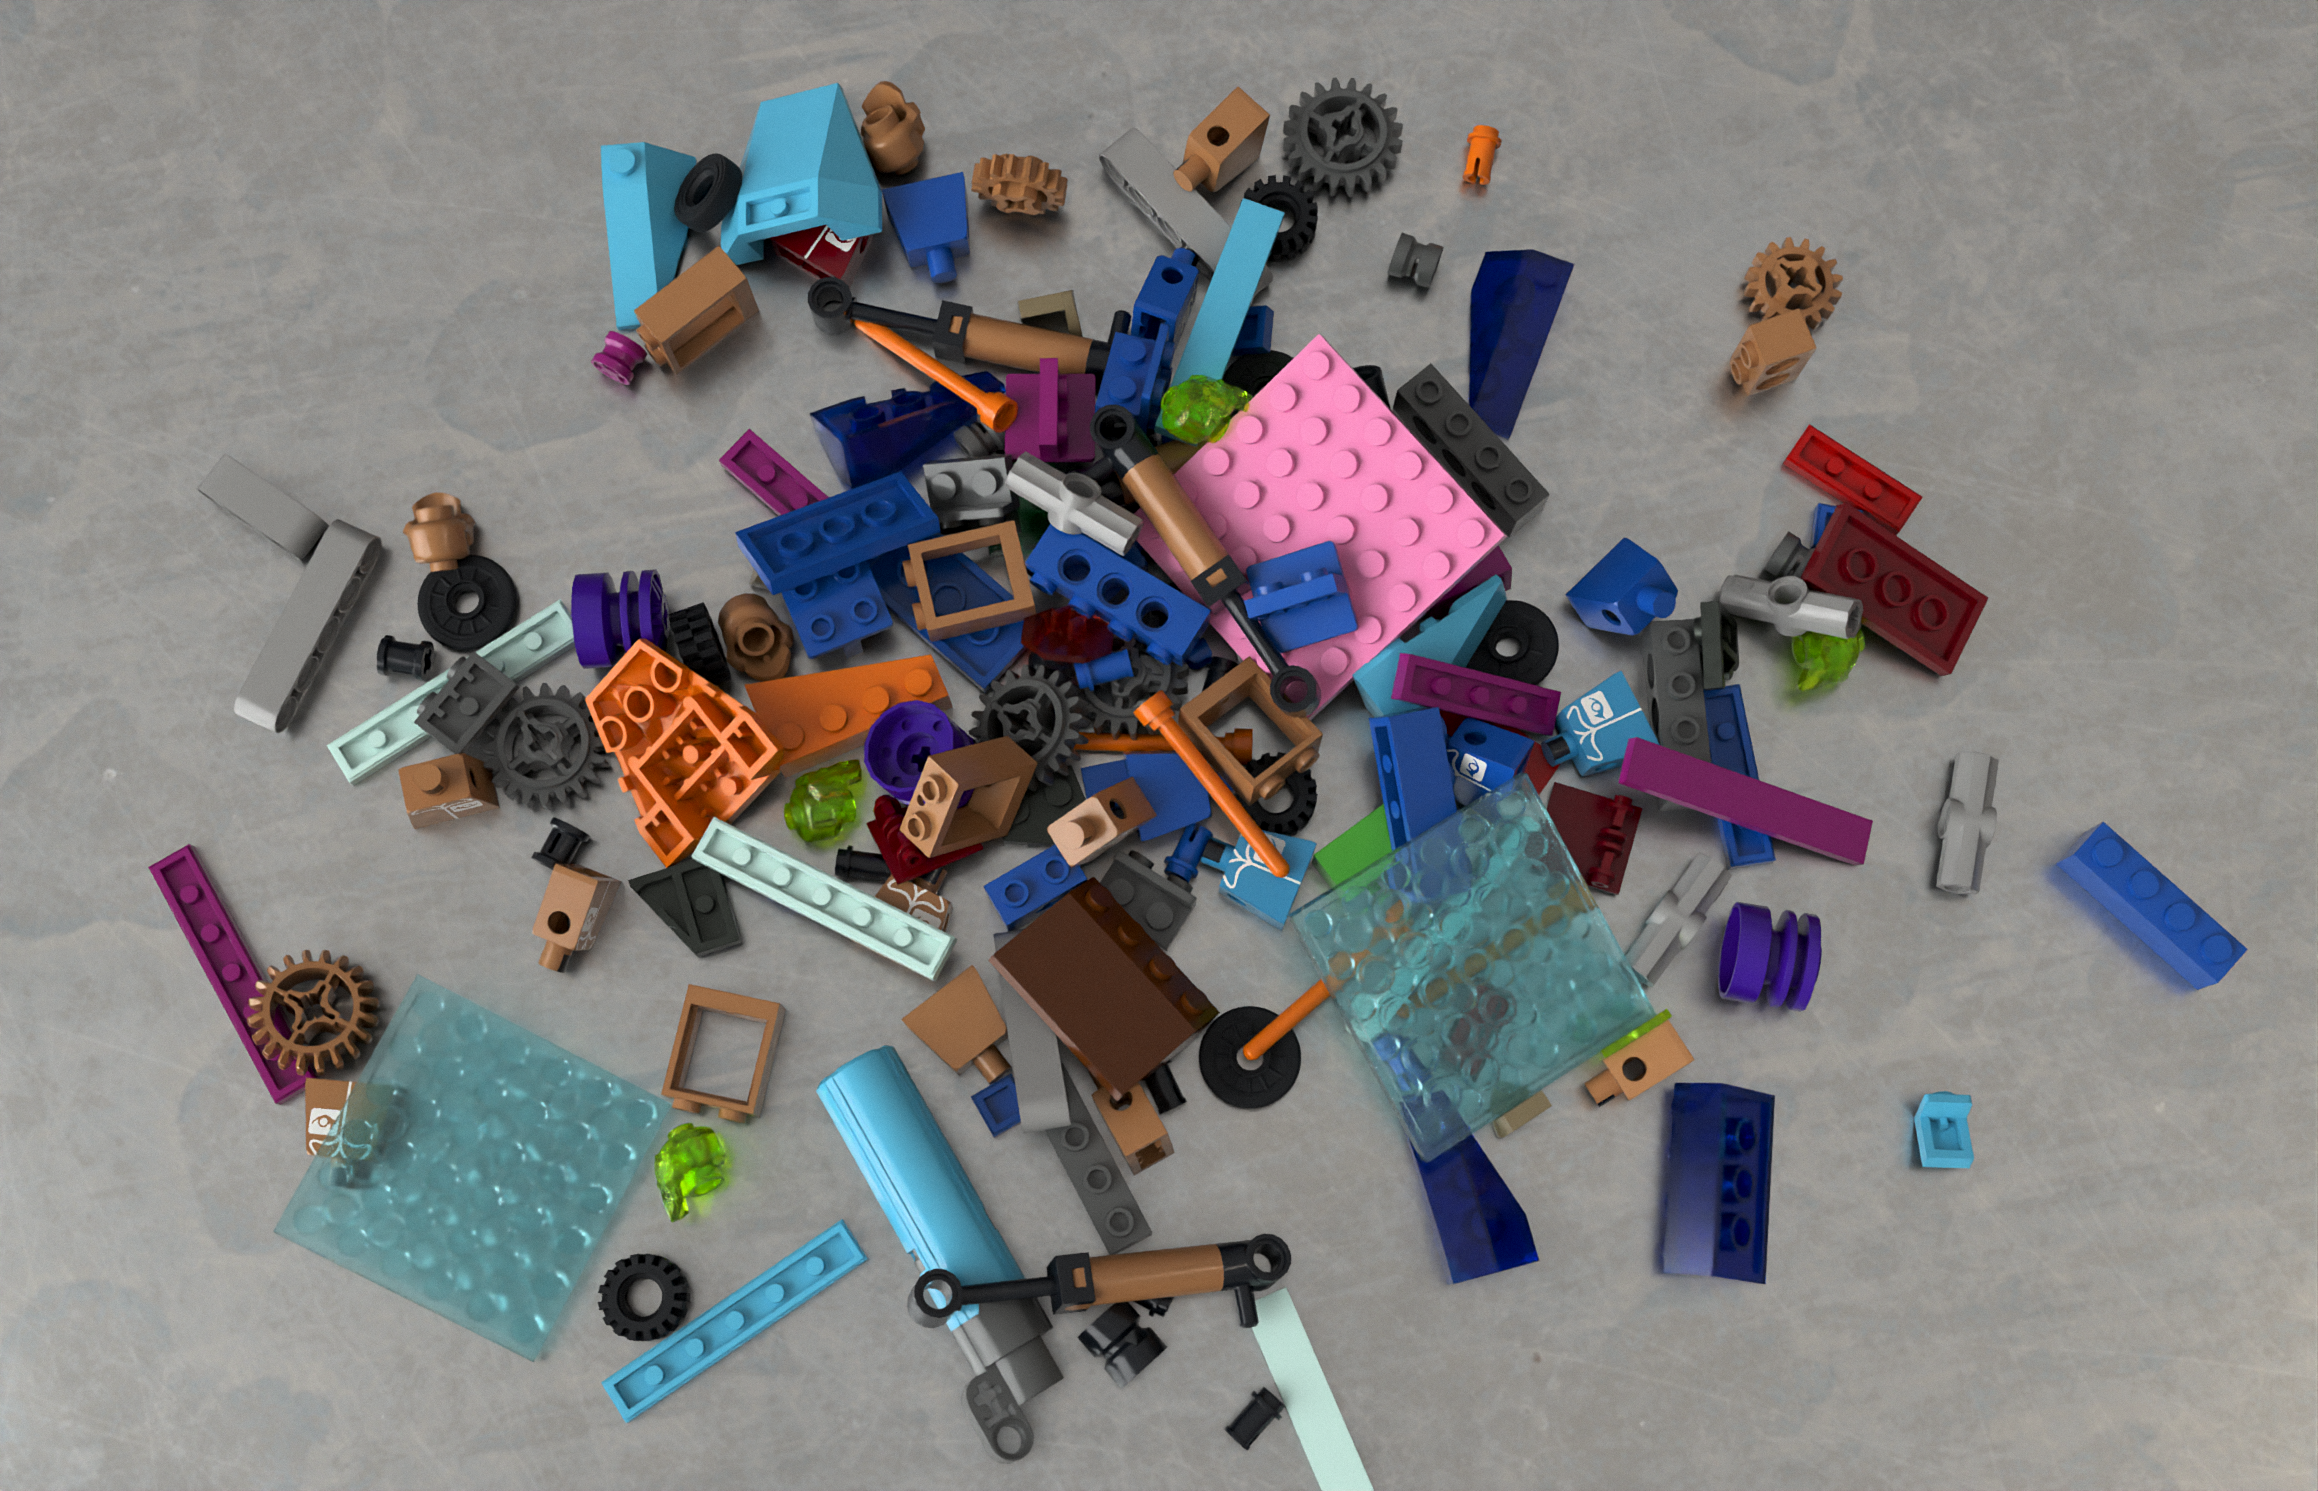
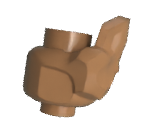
(891, 129)
(439, 532)
(755, 637)

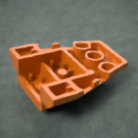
(681, 748)

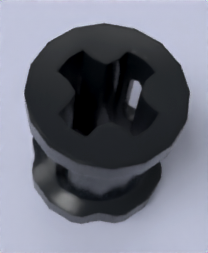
(405, 658)
(560, 844)

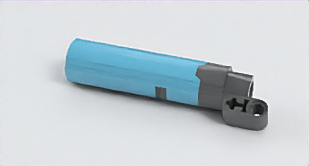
(946, 1229)

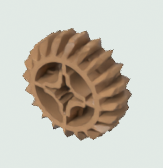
(303, 1029)

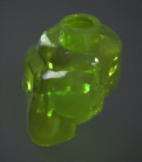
(1201, 408)
(1825, 658)
(823, 801)
(688, 1167)

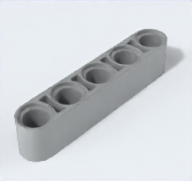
(1178, 213)
(308, 626)
(1034, 1059)

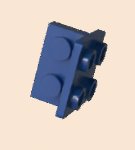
(1138, 375)
(1301, 597)
(838, 611)

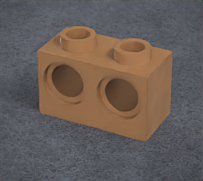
(1772, 352)

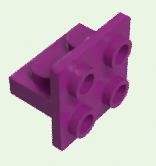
(1052, 414)

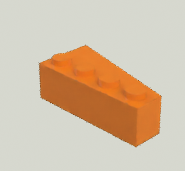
(834, 709)

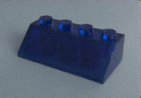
(1719, 1183)

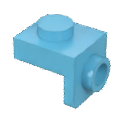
(1944, 1130)

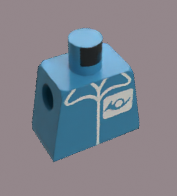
(1598, 728)
(1251, 882)

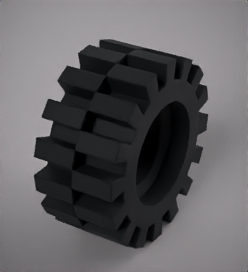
(1301, 206)
(699, 643)
(1301, 808)
(615, 1297)

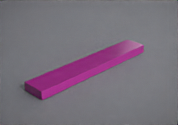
(1745, 801)
(225, 960)

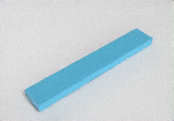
(1228, 296)
(734, 1321)

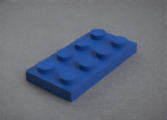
(837, 532)
(955, 587)

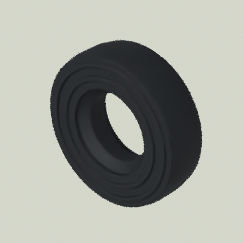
(708, 192)

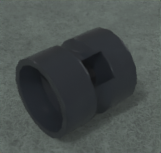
(1122, 1342)

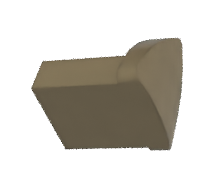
(1050, 304)
(1520, 1114)

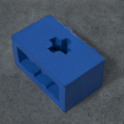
(1033, 887)

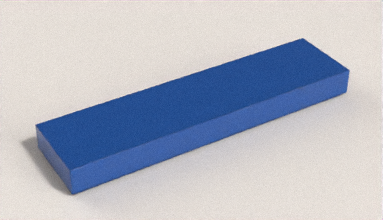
(1733, 750)

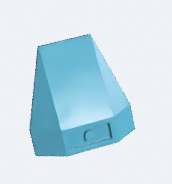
(802, 173)

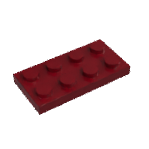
(1901, 589)

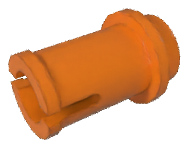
(1483, 143)

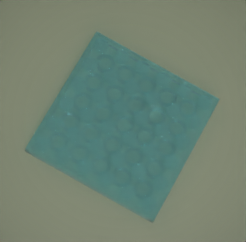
(1472, 966)
(473, 1168)

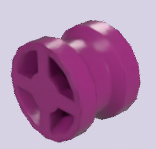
(619, 357)

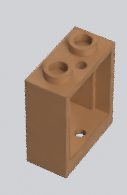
(695, 311)
(977, 618)
(1223, 695)
(996, 772)
(733, 1005)

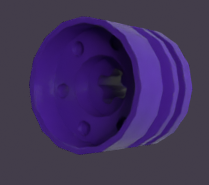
(615, 619)
(904, 740)
(1780, 958)

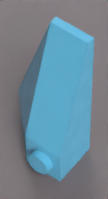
(641, 221)
(1444, 640)

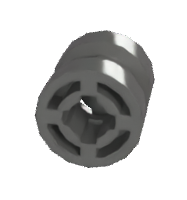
(1405, 257)
(979, 439)
(1787, 555)

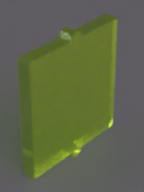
(1634, 1034)

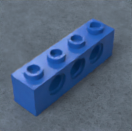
(1168, 643)

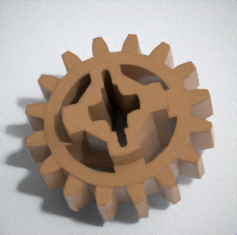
(1019, 184)
(1794, 266)

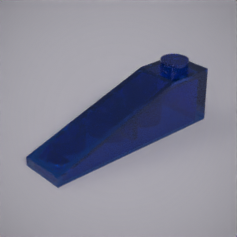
(1510, 322)
(889, 434)
(1472, 1213)

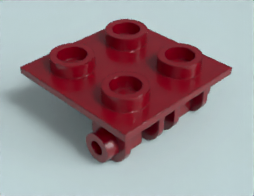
(1596, 833)
(900, 854)

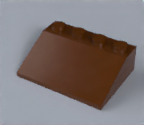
(1104, 987)

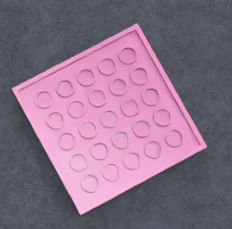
(1333, 465)

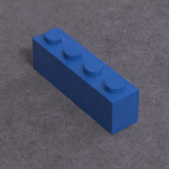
(1413, 771)
(2151, 906)

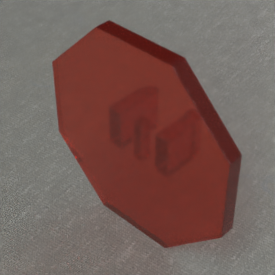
(1066, 636)

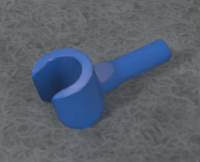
(1200, 655)

